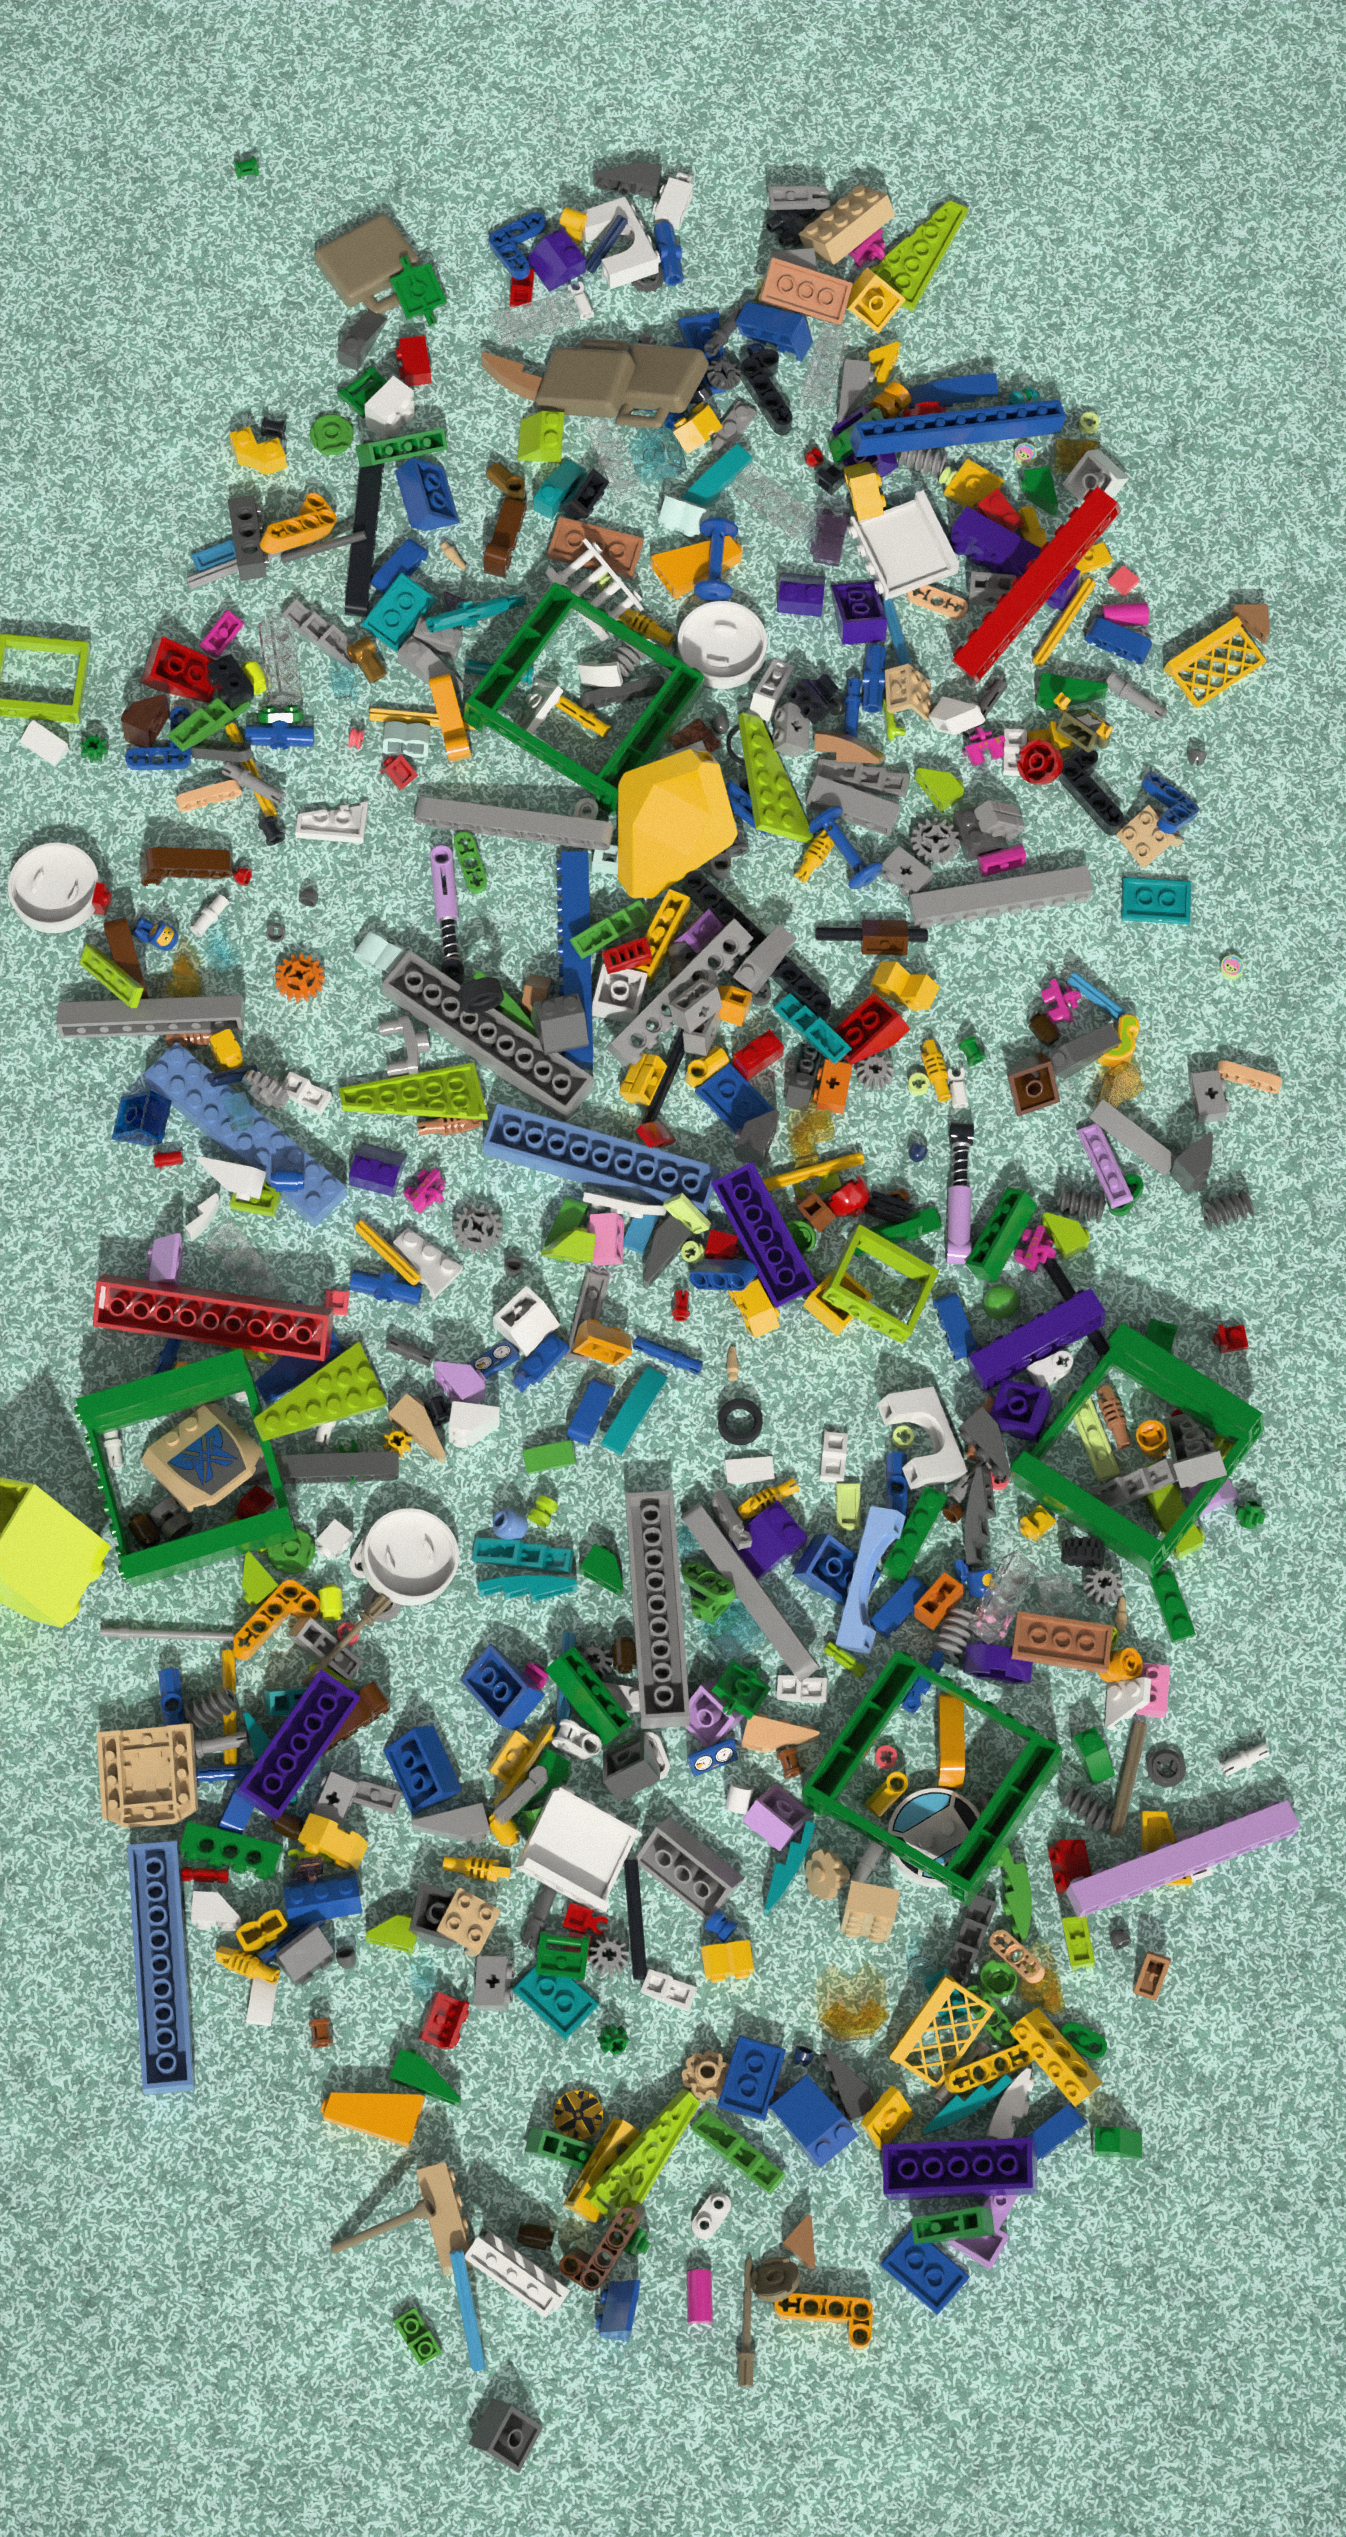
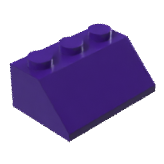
(883, 462)

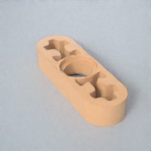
(934, 592)
(213, 793)
(1253, 1077)
(1018, 1966)

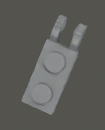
(798, 197)
(521, 1795)

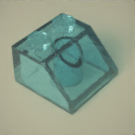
(658, 456)
(732, 1634)

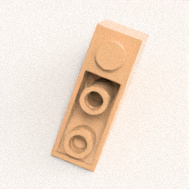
(772, 1735)

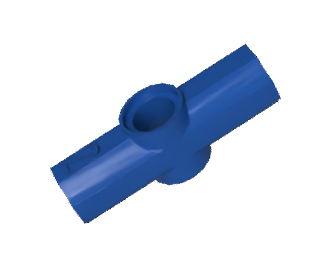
(669, 253)
(874, 679)
(279, 735)
(385, 1287)
(895, 1476)
(171, 1691)

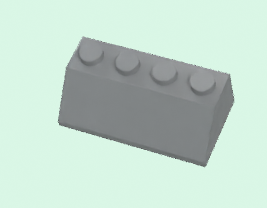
(688, 1868)

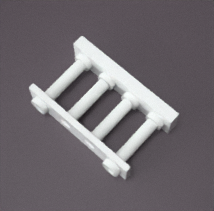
(561, 579)
(517, 2274)

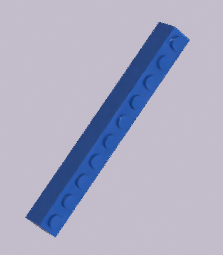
(957, 428)
(575, 920)

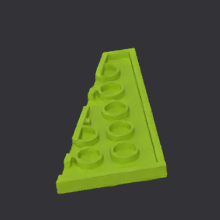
(917, 257)
(771, 793)
(433, 1093)
(331, 1394)
(643, 2160)

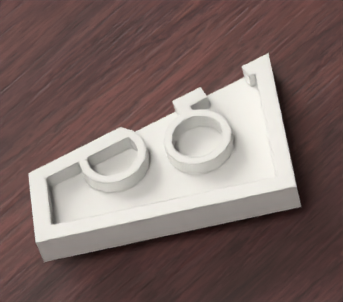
(538, 705)
(336, 825)
(619, 1205)
(435, 1267)

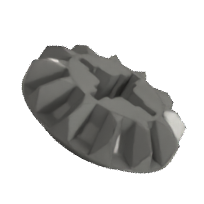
(650, 285)
(718, 379)
(1177, 1767)

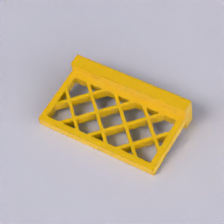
(1200, 651)
(924, 2018)

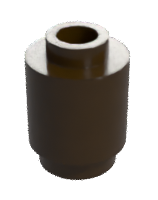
(1044, 1029)
(144, 1530)
(624, 1655)
(289, 1825)
(535, 2235)

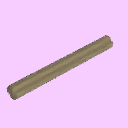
(1127, 1779)

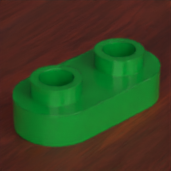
(270, 714)
(1131, 1180)
(1084, 2039)

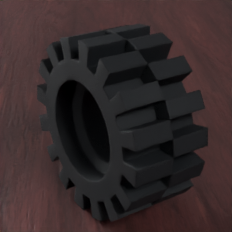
(1083, 1552)

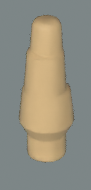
(452, 554)
(732, 1365)
(1121, 1616)

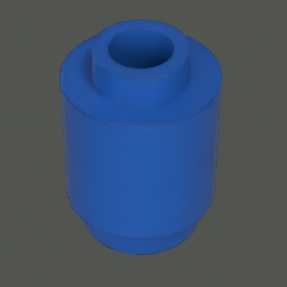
(287, 1179)

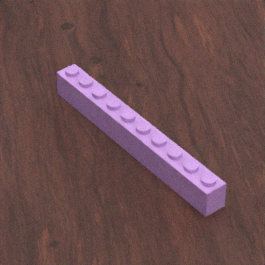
(1182, 1858)

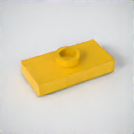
(1095, 558)

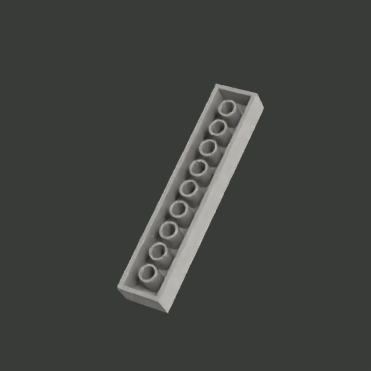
(488, 1037)
(657, 1610)

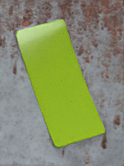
(827, 1183)

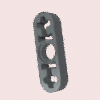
(222, 751)

